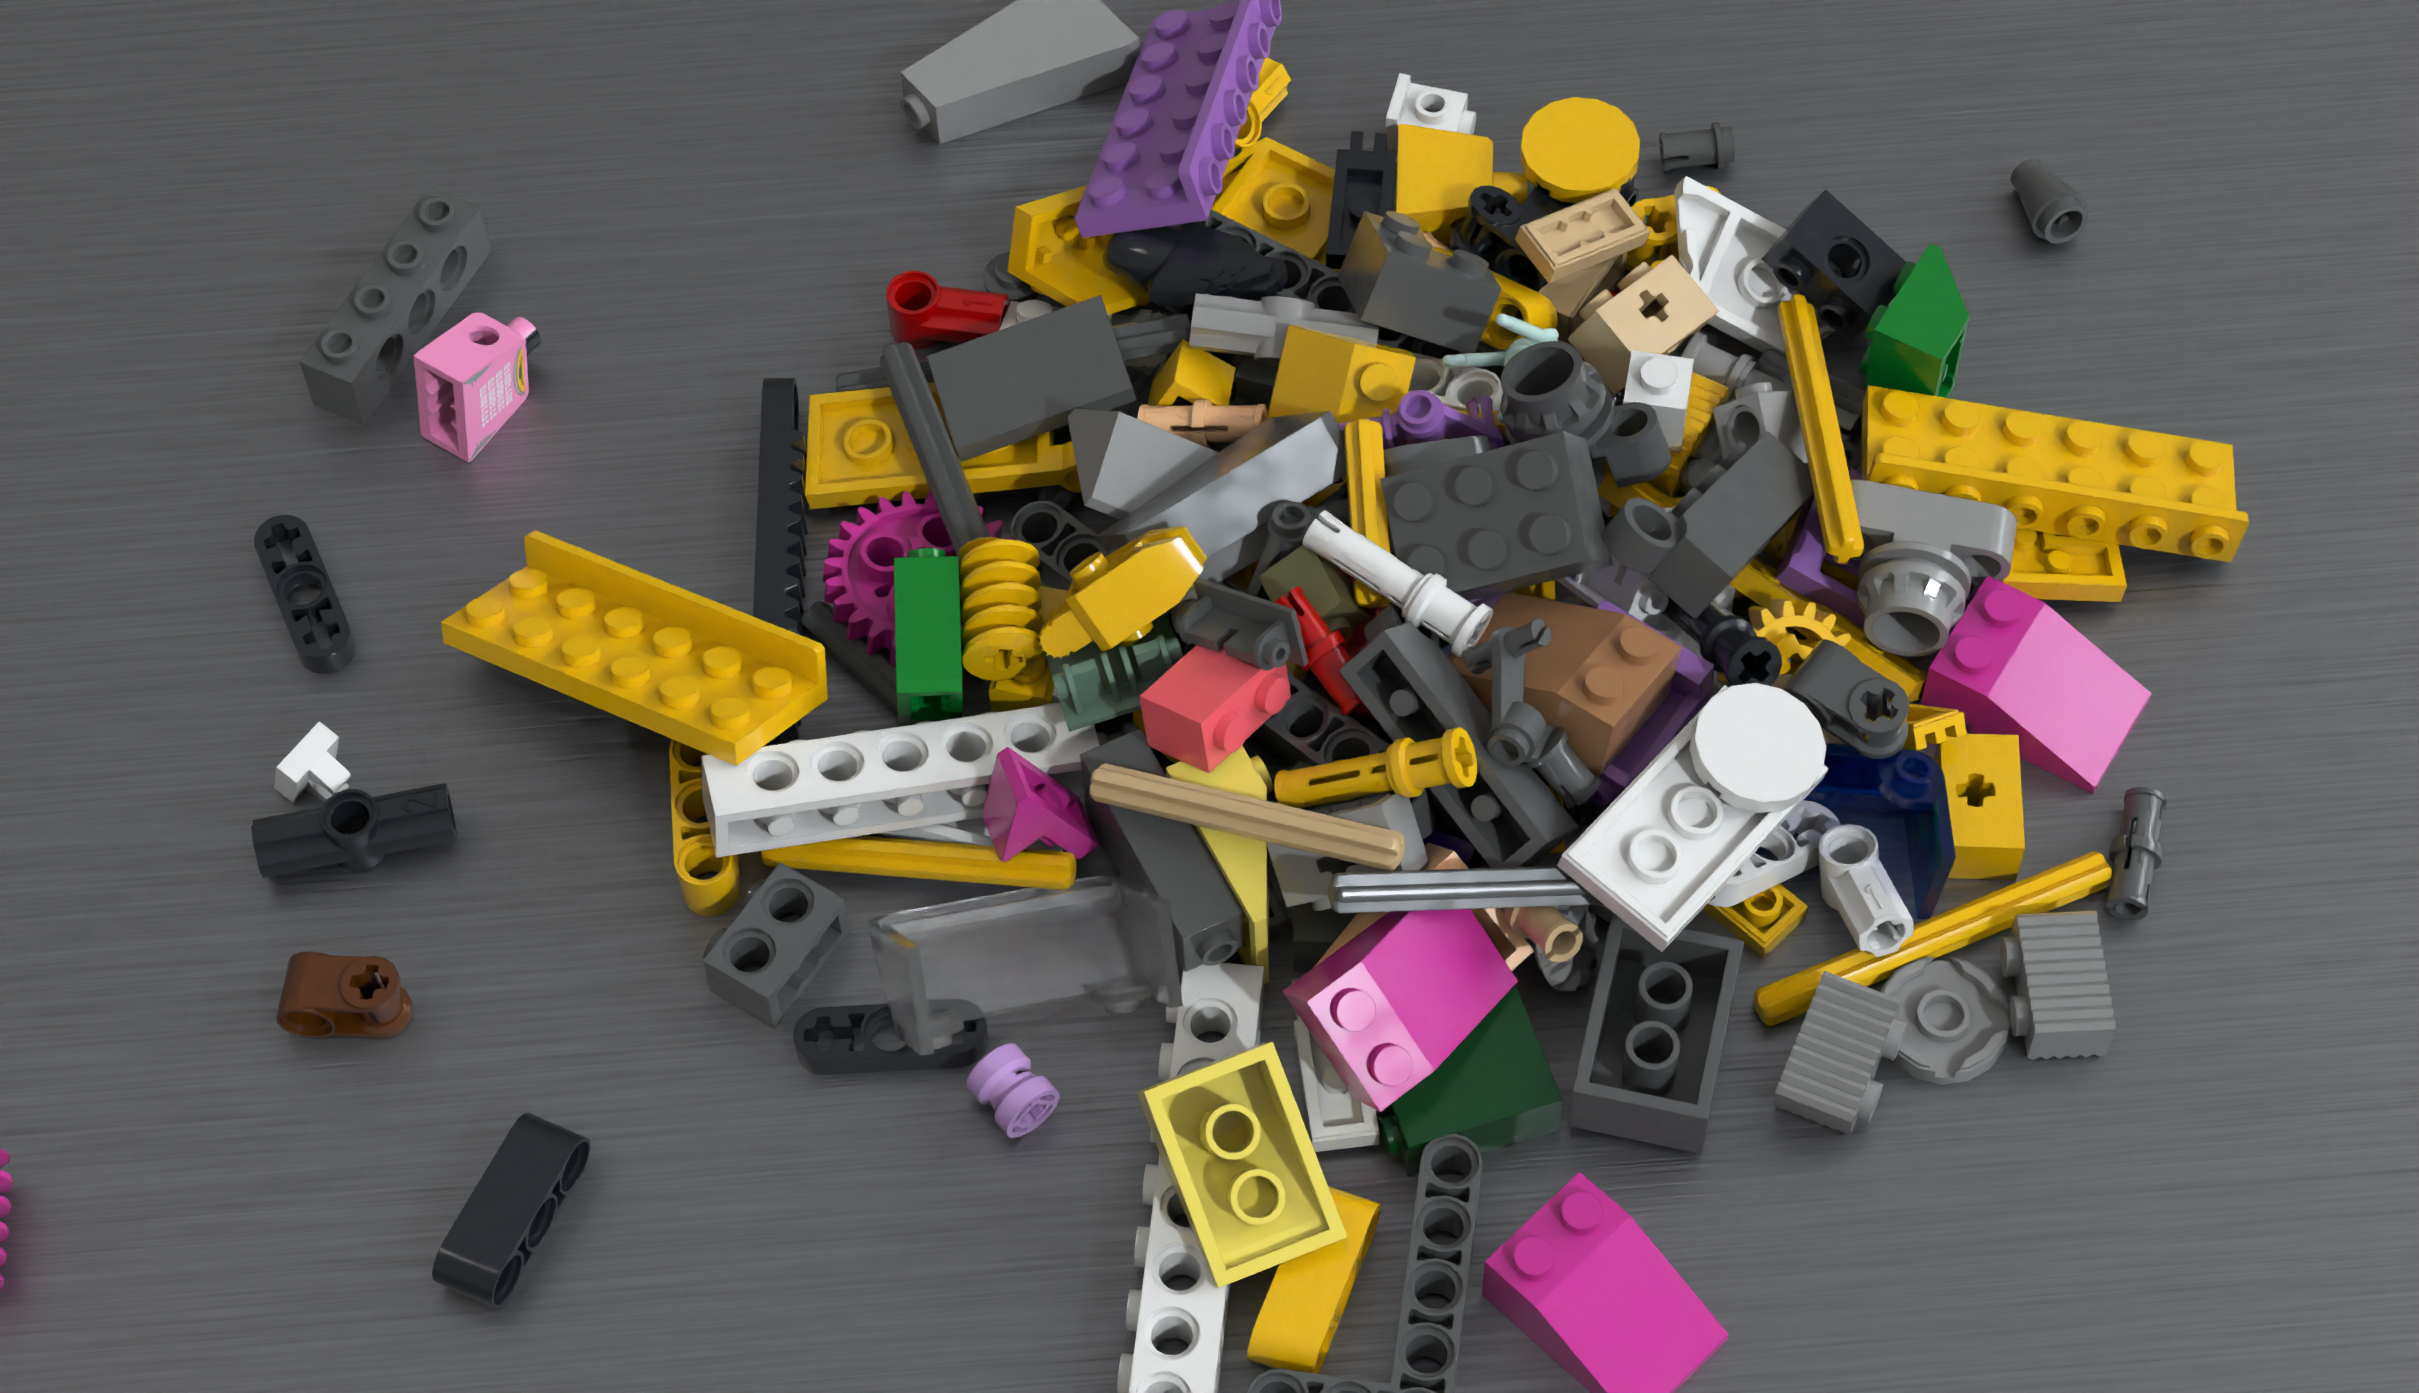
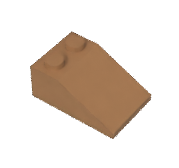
(1593, 678)

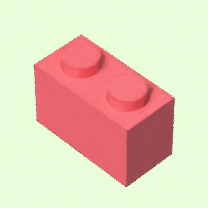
(1210, 706)

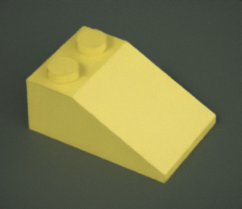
(1240, 859)
(1242, 1163)

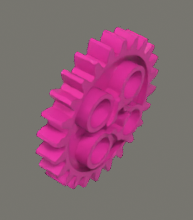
(862, 565)

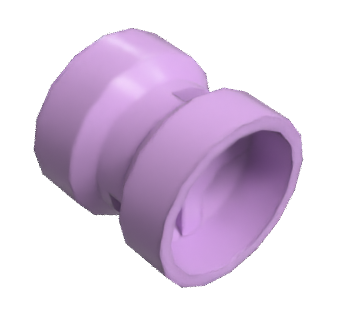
(1015, 1093)

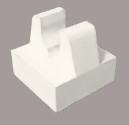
(312, 767)

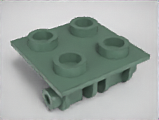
(1108, 683)

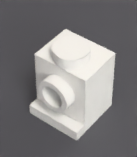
(1426, 108)

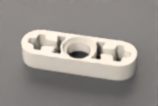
(1794, 856)

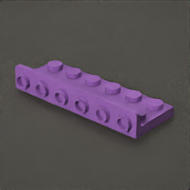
(1179, 118)

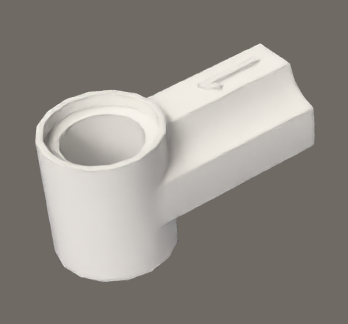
(1862, 890)

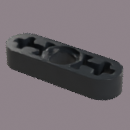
(301, 617)
(870, 1018)

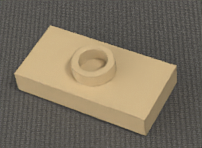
(1582, 235)

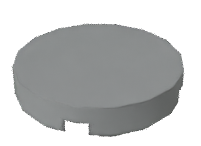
(1952, 1018)

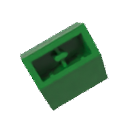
(1920, 333)

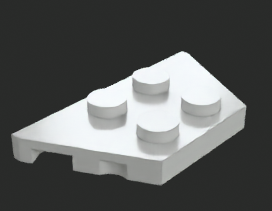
(1723, 254)

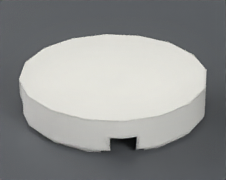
(1757, 747)

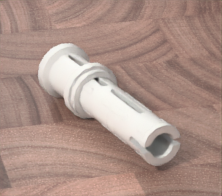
(1422, 598)

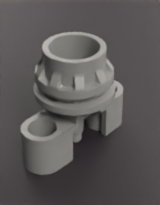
(1922, 562)

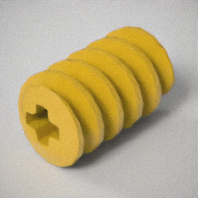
(999, 607)

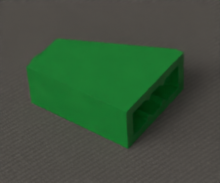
(928, 636)

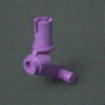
(1426, 419)

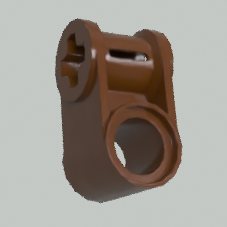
(338, 993)

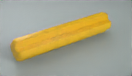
(1365, 495)

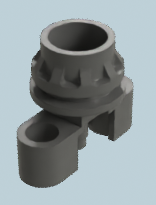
(1556, 392)

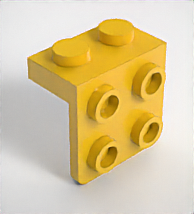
(1062, 264)

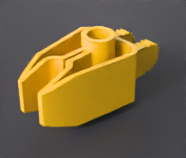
(1124, 592)

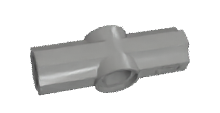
(1261, 326)

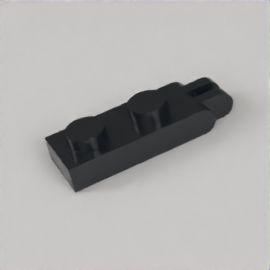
(1360, 184)

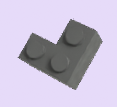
(1414, 289)

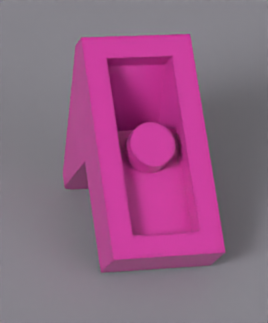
(1030, 806)

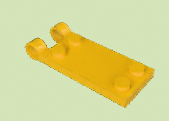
(865, 453)

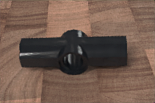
(319, 838)

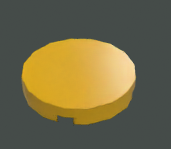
(1579, 149)

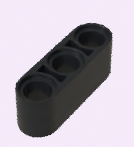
(511, 1210)

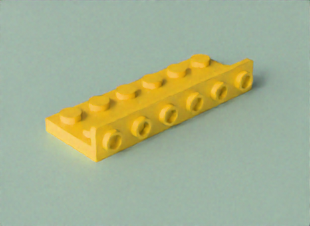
(2059, 472)
(643, 650)

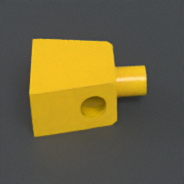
(1439, 174)

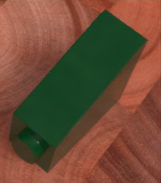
(1487, 1089)

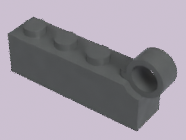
(1715, 525)
(1421, 695)

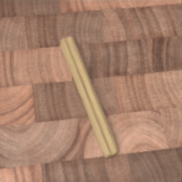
(1248, 817)

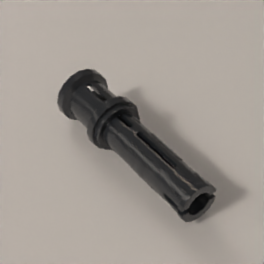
(1730, 645)

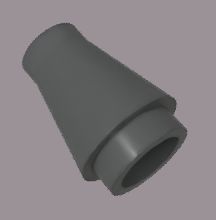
(2050, 204)

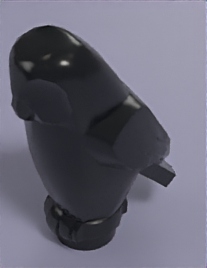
(1192, 260)

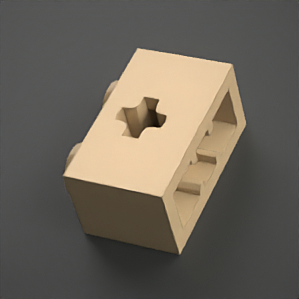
(1651, 315)

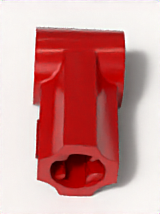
(930, 313)

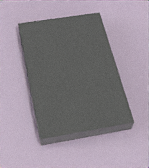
(1030, 378)

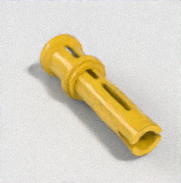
(1403, 768)

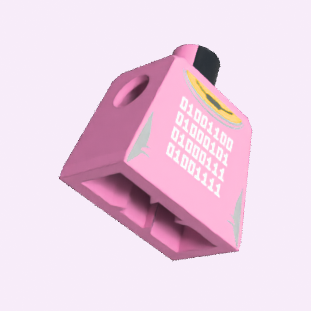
(473, 381)

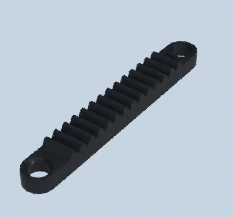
(781, 516)

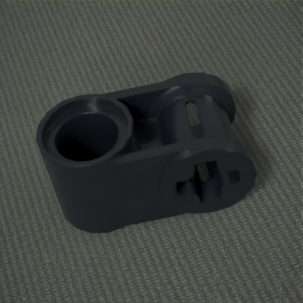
(1496, 235)

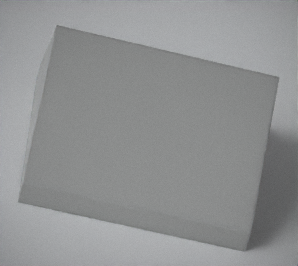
(1127, 460)

